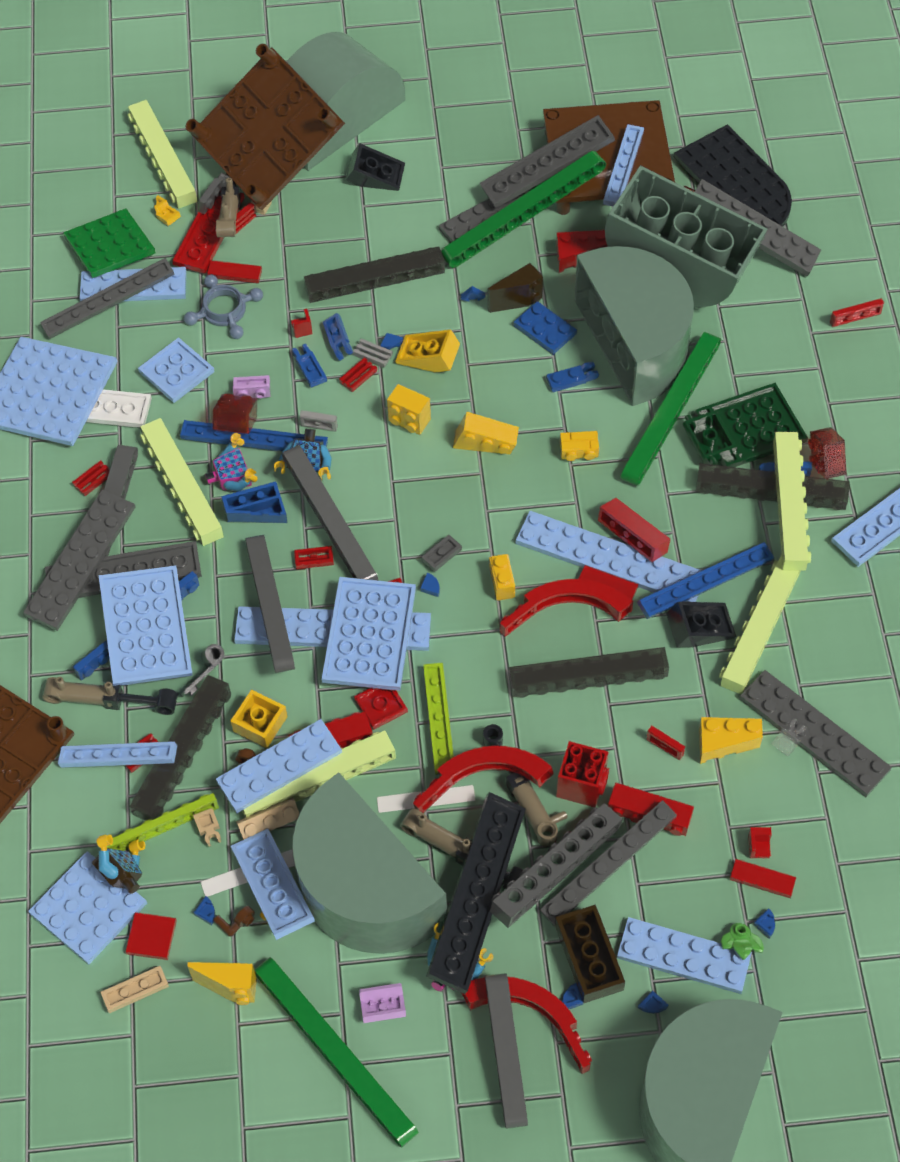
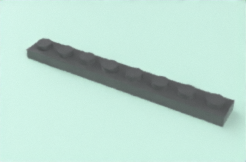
(107, 298)
(609, 862)

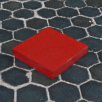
(380, 706)
(151, 936)

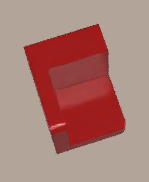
(302, 326)
(759, 842)

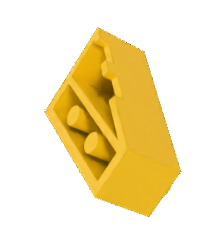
(485, 435)
(728, 736)

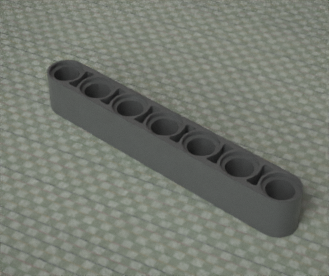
(121, 472)
(506, 1051)

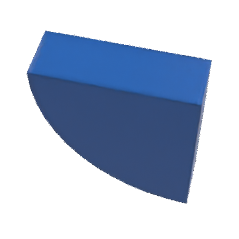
(472, 293)
(391, 341)
(430, 585)
(205, 911)
(766, 923)
(572, 997)
(653, 1004)

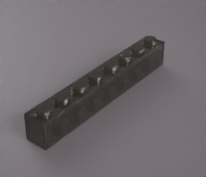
(374, 274)
(762, 486)
(588, 672)
(189, 738)

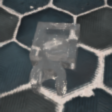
(787, 740)

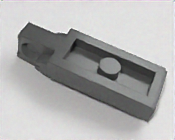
(213, 191)

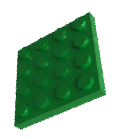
(109, 243)

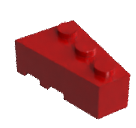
(575, 243)

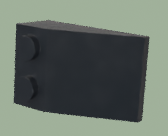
(374, 169)
(700, 623)

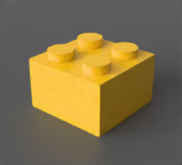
(408, 409)
(259, 718)

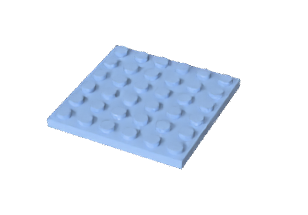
(51, 389)

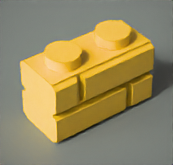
(579, 445)
(502, 577)

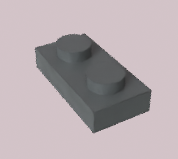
(441, 553)

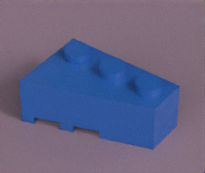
(255, 505)

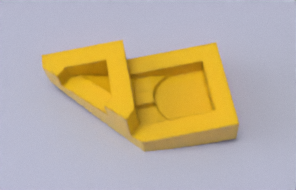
(165, 212)

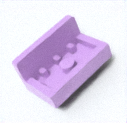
(252, 386)
(382, 1003)

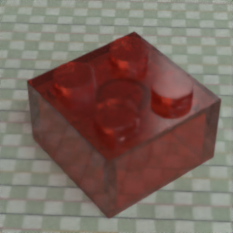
(235, 413)
(827, 452)

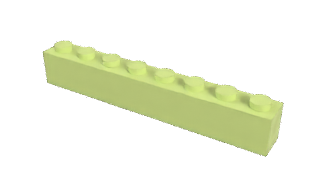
(162, 154)
(181, 481)
(790, 501)
(758, 628)
(353, 761)

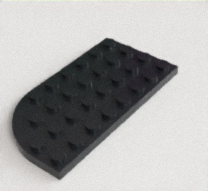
(737, 170)

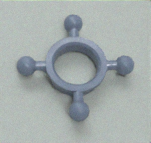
(227, 319)

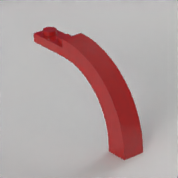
(568, 591)
(479, 760)
(542, 1001)

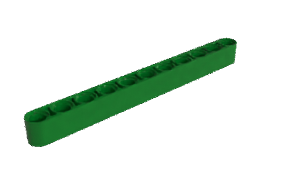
(523, 209)
(670, 409)
(336, 1052)

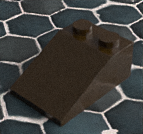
(516, 290)

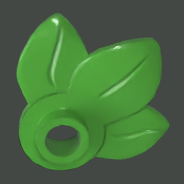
(742, 942)

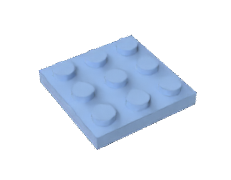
(176, 370)

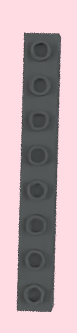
(508, 911)

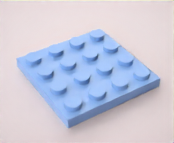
(86, 909)

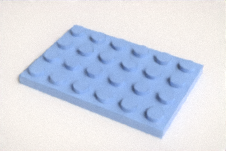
(145, 625)
(369, 633)

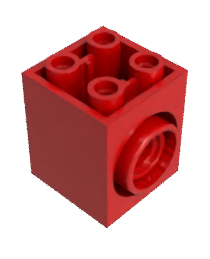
(583, 774)

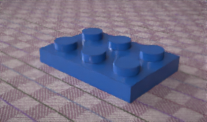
(545, 327)

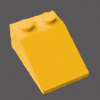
(429, 351)
(229, 980)

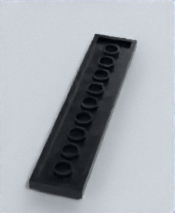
(477, 885)

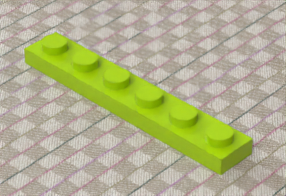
(438, 714)
(164, 823)

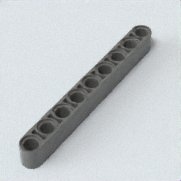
(328, 514)
(270, 604)

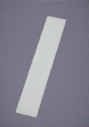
(406, 800)
(235, 877)

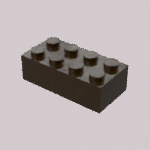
(589, 953)

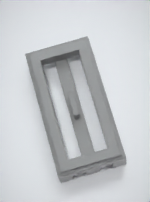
(374, 351)
(318, 420)

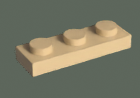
(269, 818)
(134, 989)

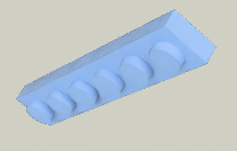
(623, 164)
(117, 754)

